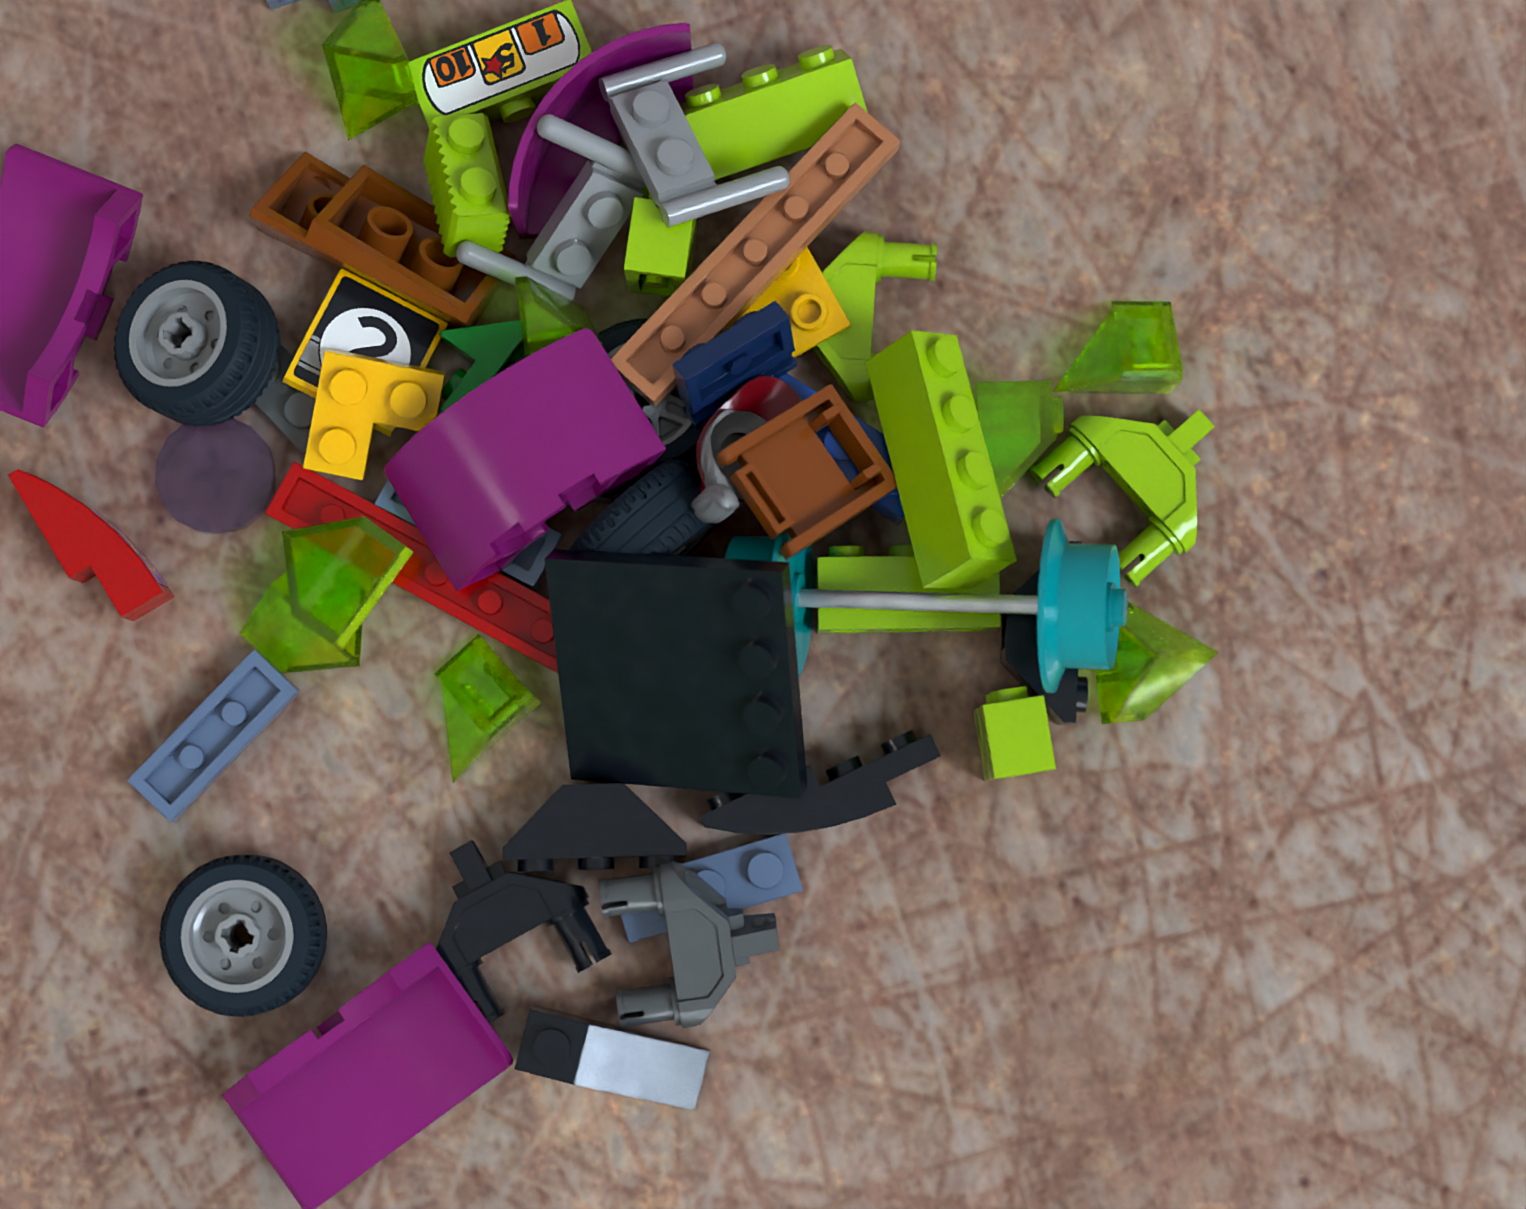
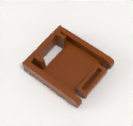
(794, 479)

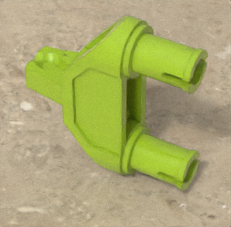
(853, 283)
(1151, 468)

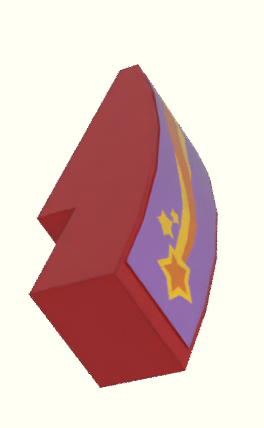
(93, 547)

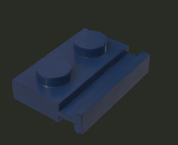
(715, 370)

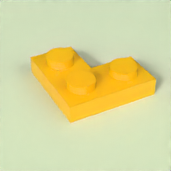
(357, 394)

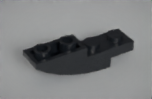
(850, 795)

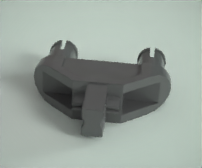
(703, 942)

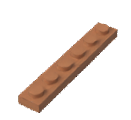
(756, 251)

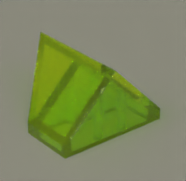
(368, 68)
(546, 315)
(1129, 353)
(340, 574)
(288, 641)
(1148, 667)
(480, 702)

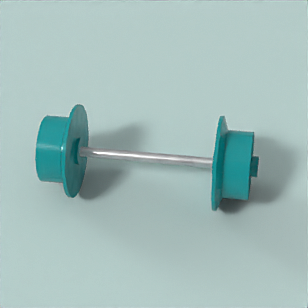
(1075, 604)

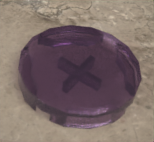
(216, 476)

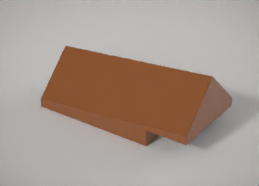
(375, 234)

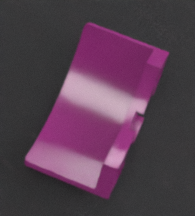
(546, 170)
(56, 258)
(518, 453)
(371, 1079)

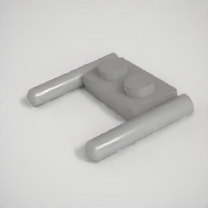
(666, 145)
(581, 223)

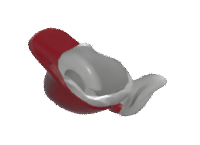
(739, 415)

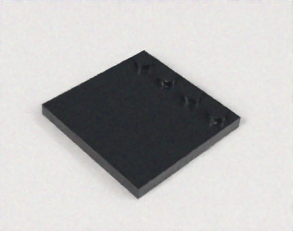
(678, 671)

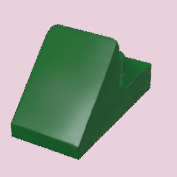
(488, 348)

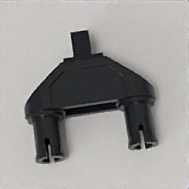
(502, 906)

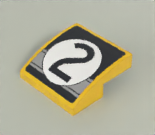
(364, 322)

